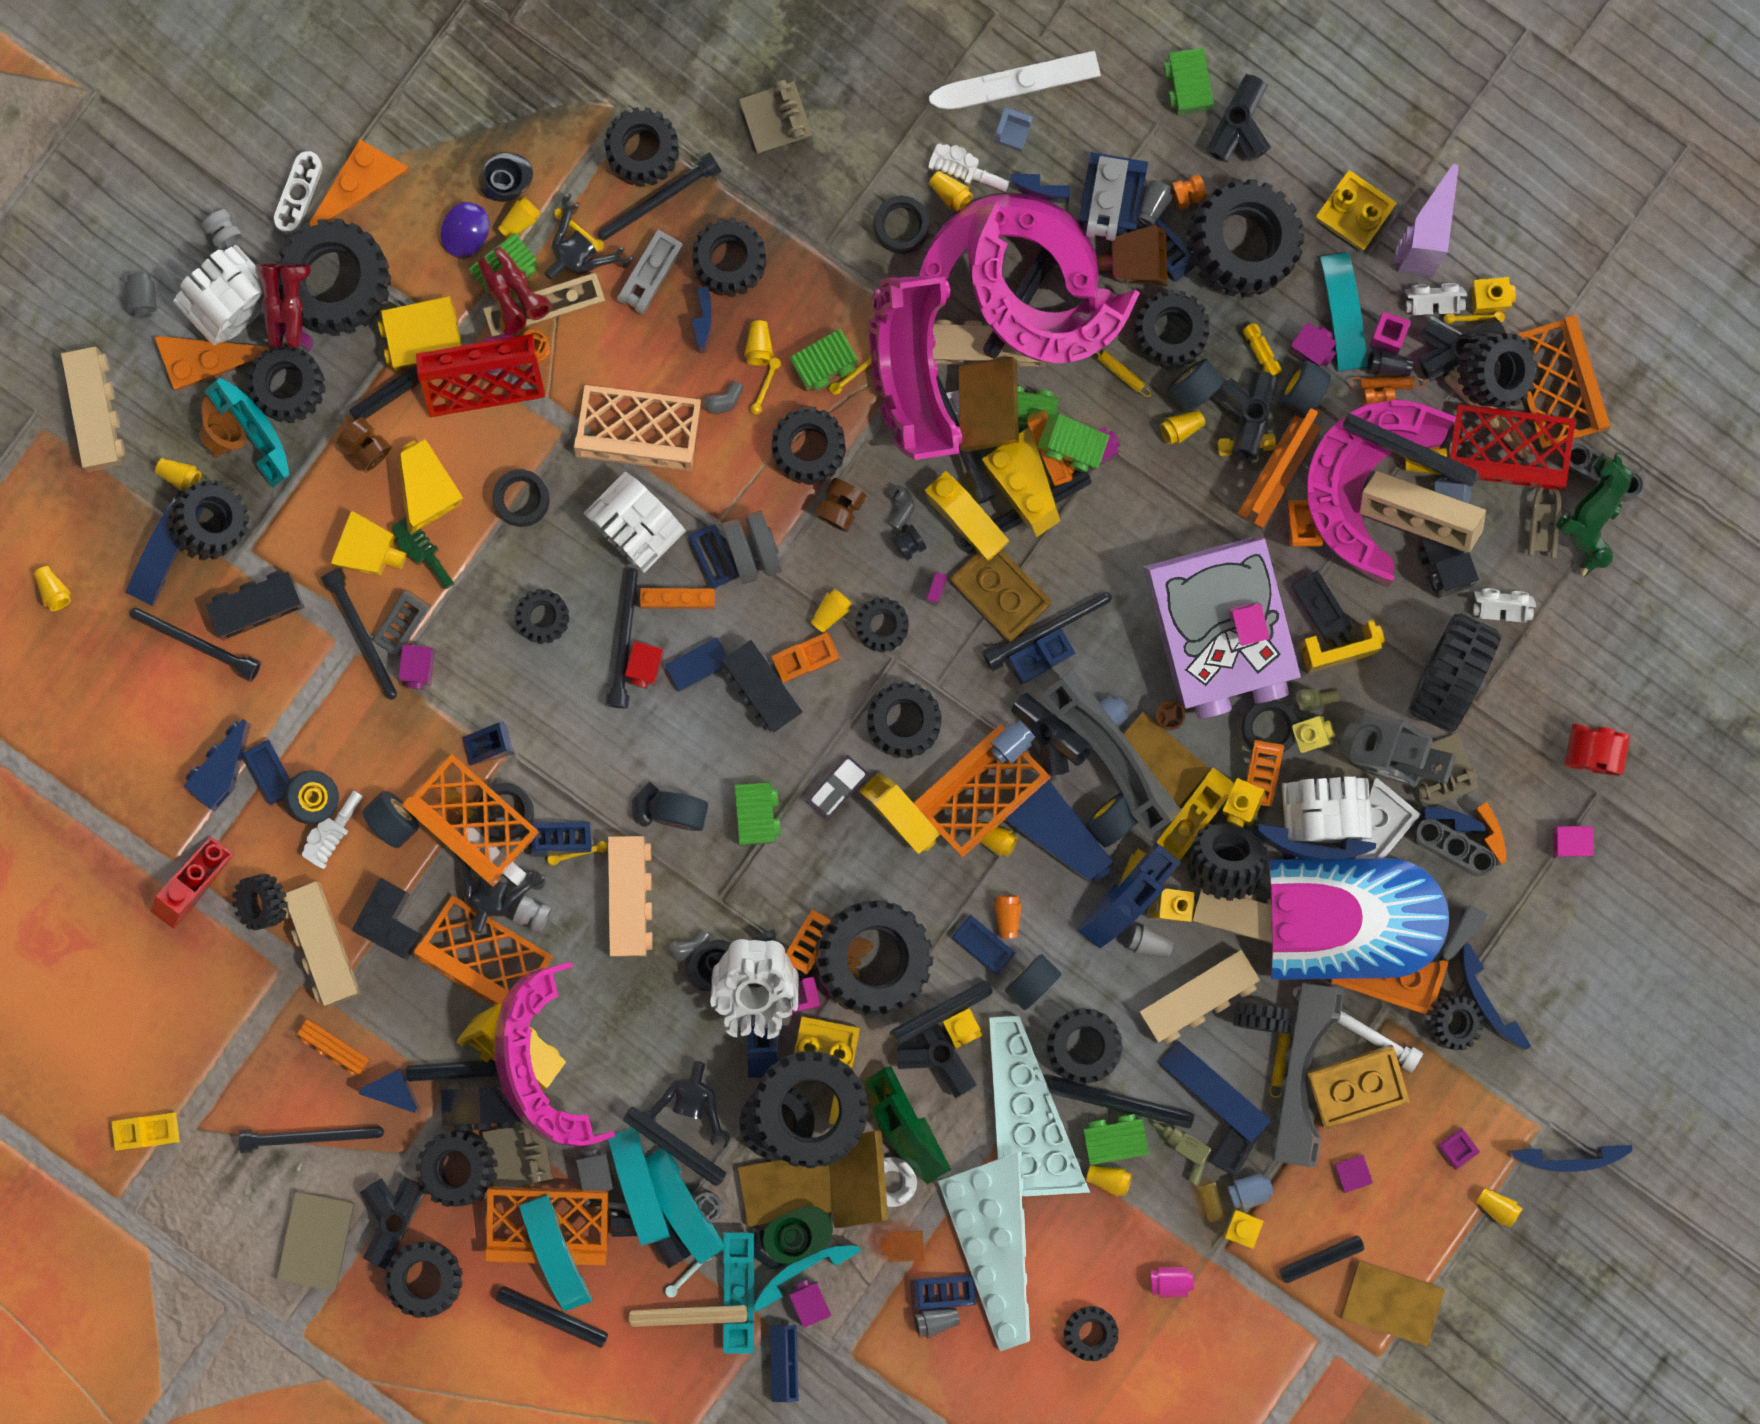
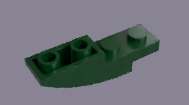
(906, 1133)

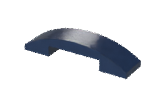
(156, 560)
(1278, 836)
(1470, 966)
(1606, 1156)

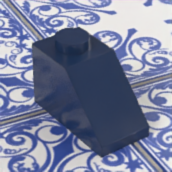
(761, 1053)

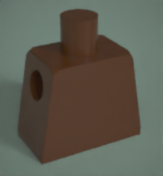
(1138, 257)

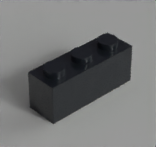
(254, 604)
(760, 687)

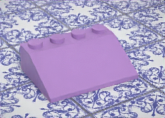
(1428, 238)

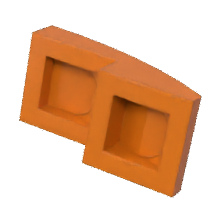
(806, 657)
(1495, 841)

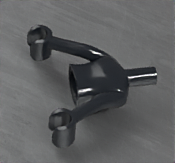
(576, 250)
(490, 900)
(691, 1100)

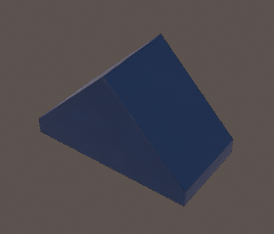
(488, 744)
(392, 1090)

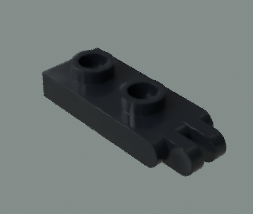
(1323, 609)

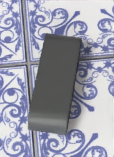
(1587, 472)
(1468, 852)

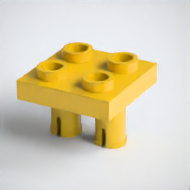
(1355, 210)
(828, 1038)

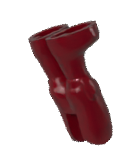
(499, 288)
(282, 312)

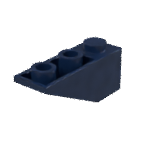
(219, 773)

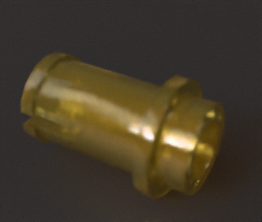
(454, 797)
(1211, 1202)

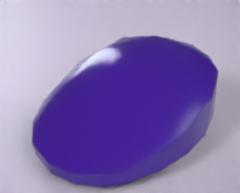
(465, 229)

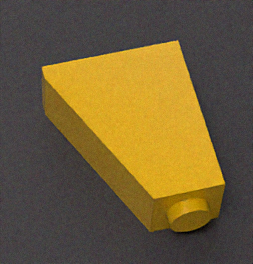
(425, 486)
(899, 812)

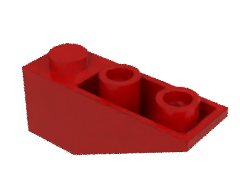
(190, 882)

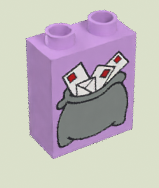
(1201, 640)

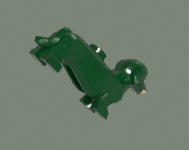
(1594, 512)

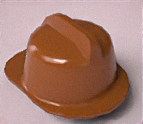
(218, 431)

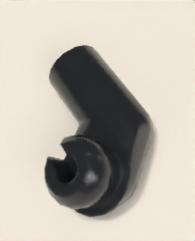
(640, 804)
(760, 1253)

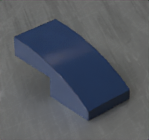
(1030, 185)
(704, 324)
(1040, 656)
(1459, 822)

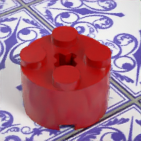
(1597, 750)

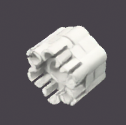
(227, 301)
(635, 521)
(1327, 810)
(750, 1006)

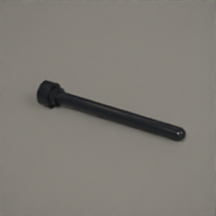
(706, 168)
(981, 488)
(336, 583)
(998, 655)
(246, 667)
(617, 694)
(252, 1140)

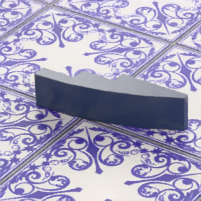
(1214, 1091)

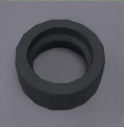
(907, 203)
(517, 476)
(1276, 706)
(528, 810)

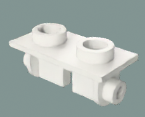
(1447, 298)
(1515, 604)

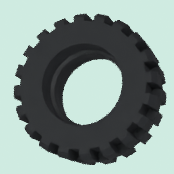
(1274, 218)
(373, 282)
(1455, 672)
(913, 957)
(795, 1148)

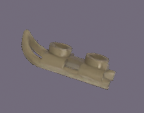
(1544, 514)

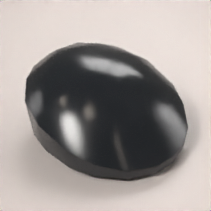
(505, 177)
(703, 961)

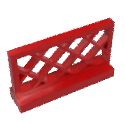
(477, 360)
(1515, 473)

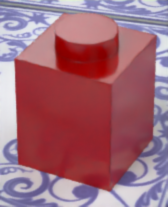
(644, 665)

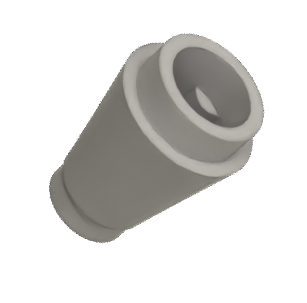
(1147, 941)

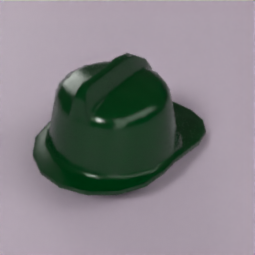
(798, 1234)

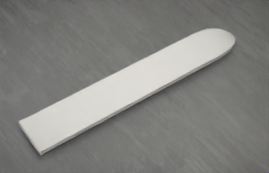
(1016, 81)

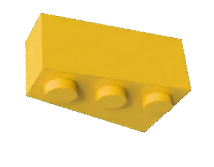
(1023, 481)
(481, 1036)

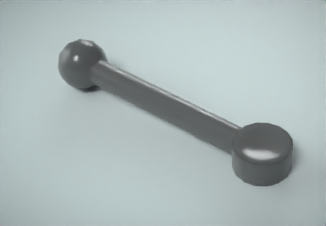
(590, 1202)

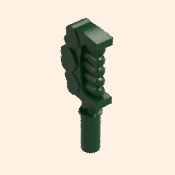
(421, 550)

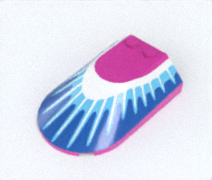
(1354, 918)

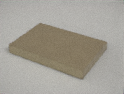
(315, 1241)

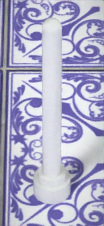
(1407, 1057)

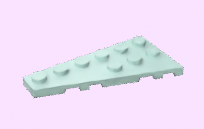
(1027, 1115)
(991, 1230)

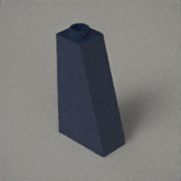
(1057, 830)

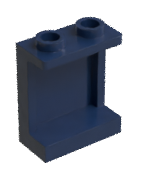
(1131, 195)

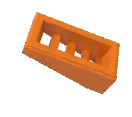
(1269, 787)
(798, 964)

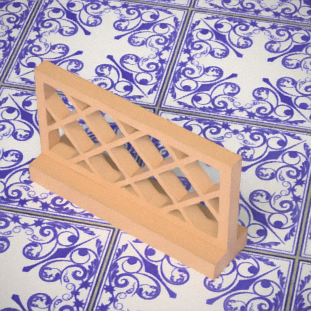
(637, 452)

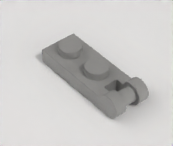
(1107, 197)
(650, 271)

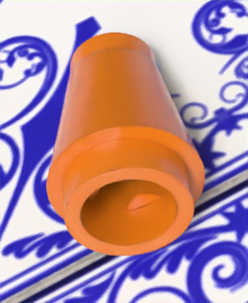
(1007, 914)

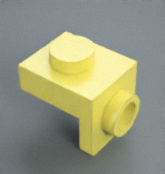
(1313, 734)

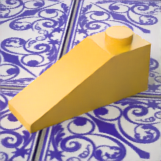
(966, 515)
(1196, 813)

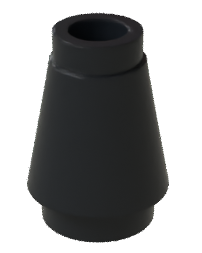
(1388, 363)

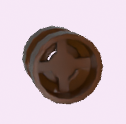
(1173, 712)

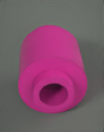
(1171, 1282)

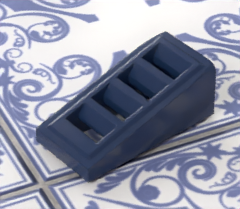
(1184, 265)
(548, 849)
(917, 1292)

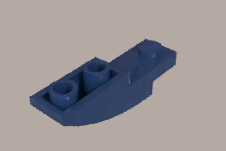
(1129, 900)

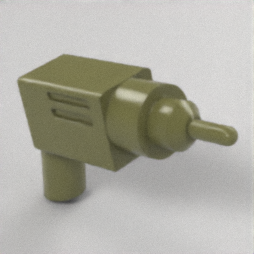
(1313, 699)
(1189, 1148)

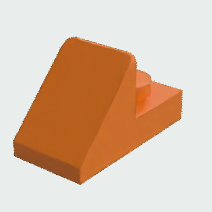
(1302, 527)

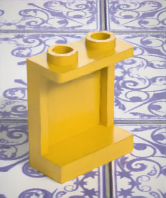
(418, 330)
(1317, 661)

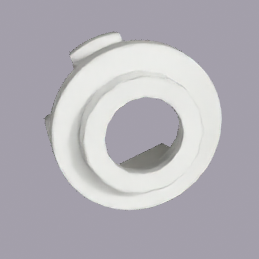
(909, 1181)

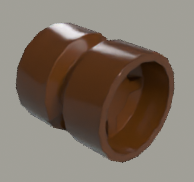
(354, 440)
(836, 514)

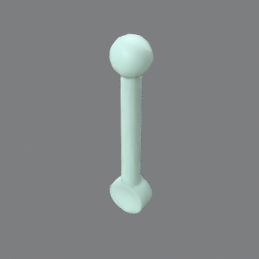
(671, 1290)

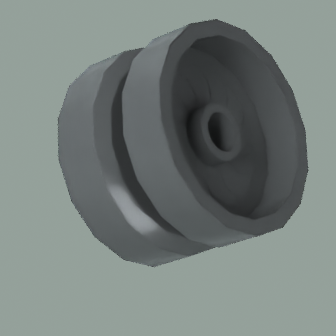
(752, 547)

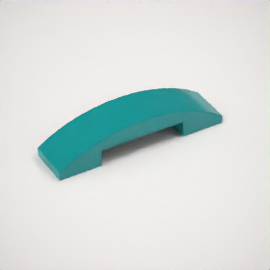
(1344, 311)
(255, 424)
(638, 1187)
(681, 1208)
(553, 1253)
(739, 1290)
(772, 1292)

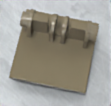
(775, 117)
(1461, 779)
(519, 1155)

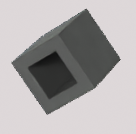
(595, 1171)

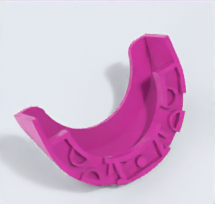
(1024, 218)
(1032, 332)
(905, 367)
(1341, 471)
(515, 1063)

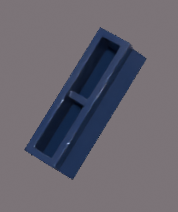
(784, 1363)

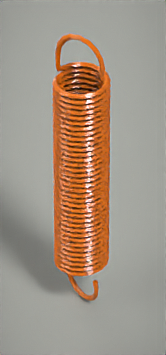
(1381, 383)

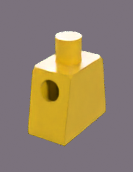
(366, 548)

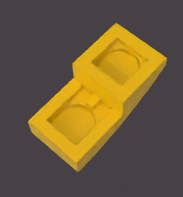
(145, 1131)

